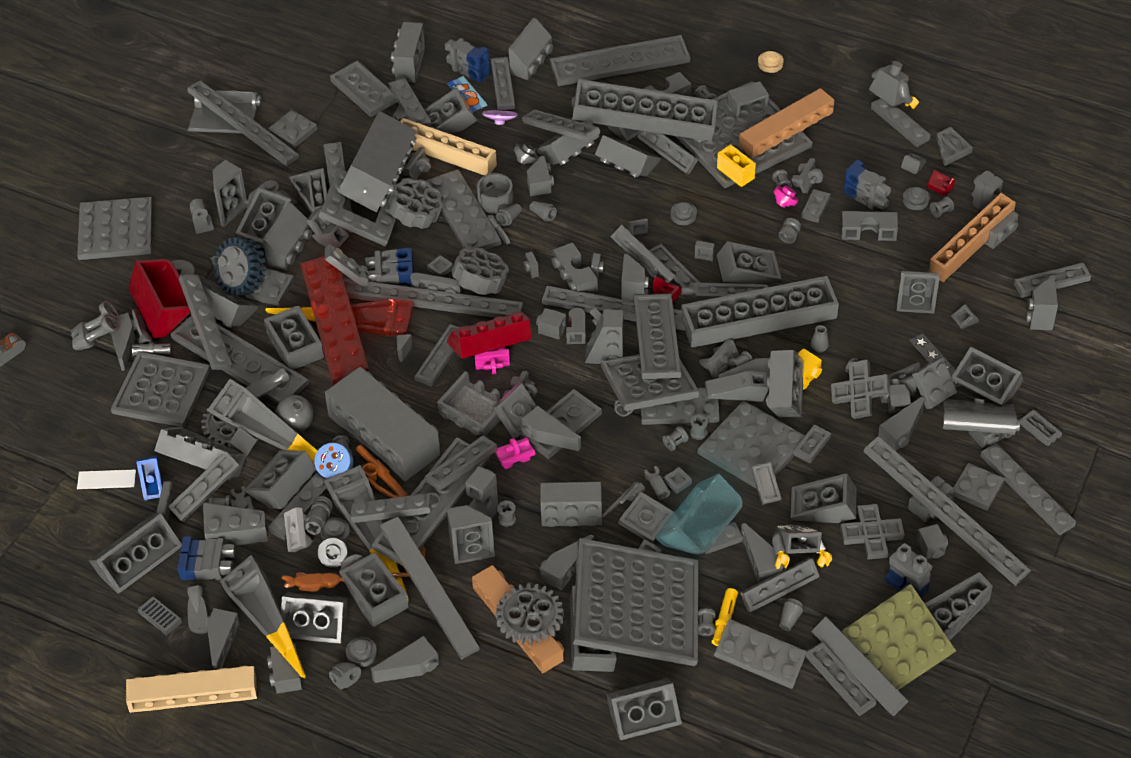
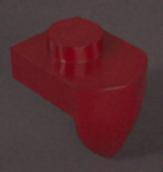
(941, 183)
(661, 287)

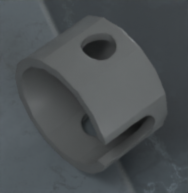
(496, 196)

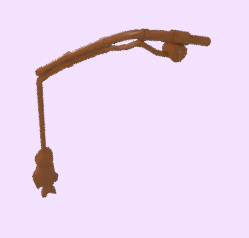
(374, 467)

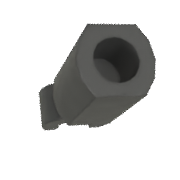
(657, 483)

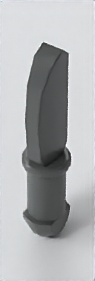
(497, 227)

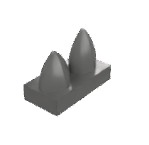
(719, 361)

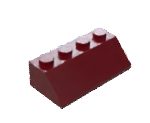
(490, 335)

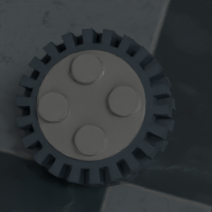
(239, 266)

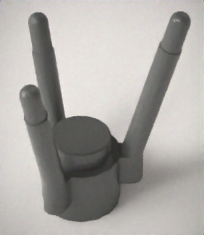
(630, 494)

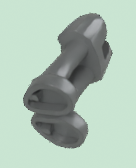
(106, 322)

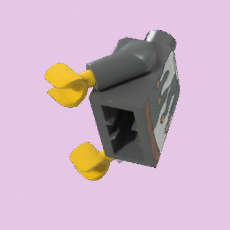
(798, 539)

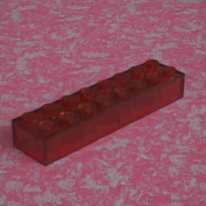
(334, 318)

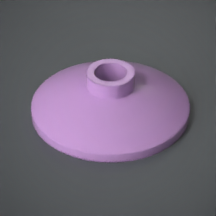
(499, 116)

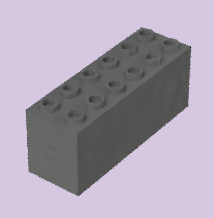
(378, 162)
(383, 423)

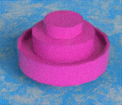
(785, 196)

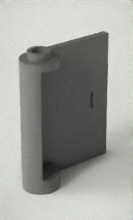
(208, 121)
(980, 416)

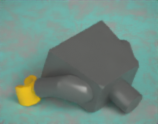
(892, 85)

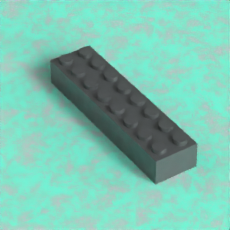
(644, 110)
(759, 311)

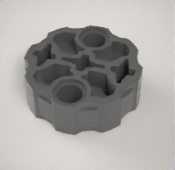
(415, 203)
(480, 271)

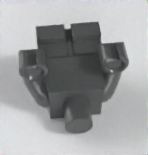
(898, 398)

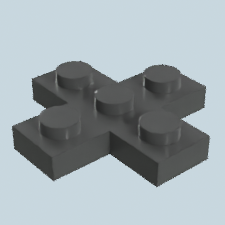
(860, 389)
(872, 531)

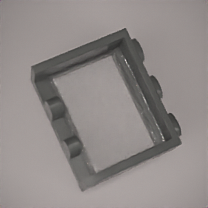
(470, 406)

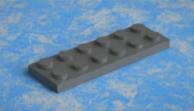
(464, 212)
(657, 336)

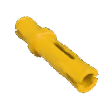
(725, 614)

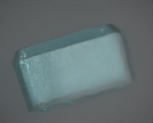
(701, 516)

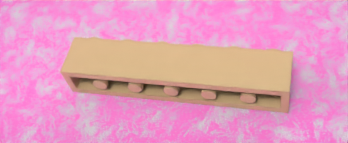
(453, 149)
(191, 689)

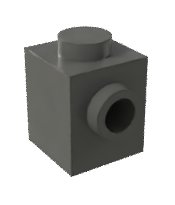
(551, 323)
(932, 541)

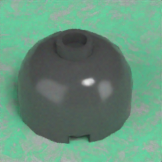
(295, 412)

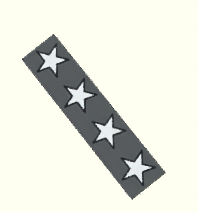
(930, 352)

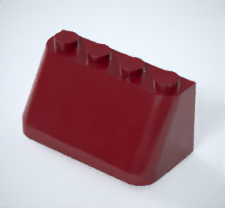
(158, 295)

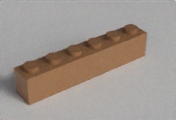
(786, 123)
(970, 238)
(491, 587)

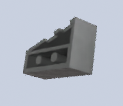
(311, 188)
(607, 339)
(234, 524)

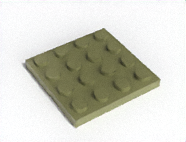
(900, 638)

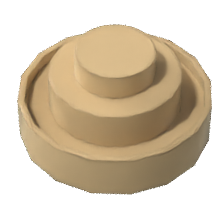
(770, 61)

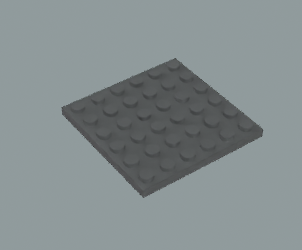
(727, 132)
(636, 602)

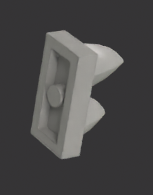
(295, 530)

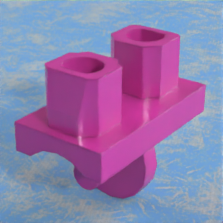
(492, 359)
(514, 452)

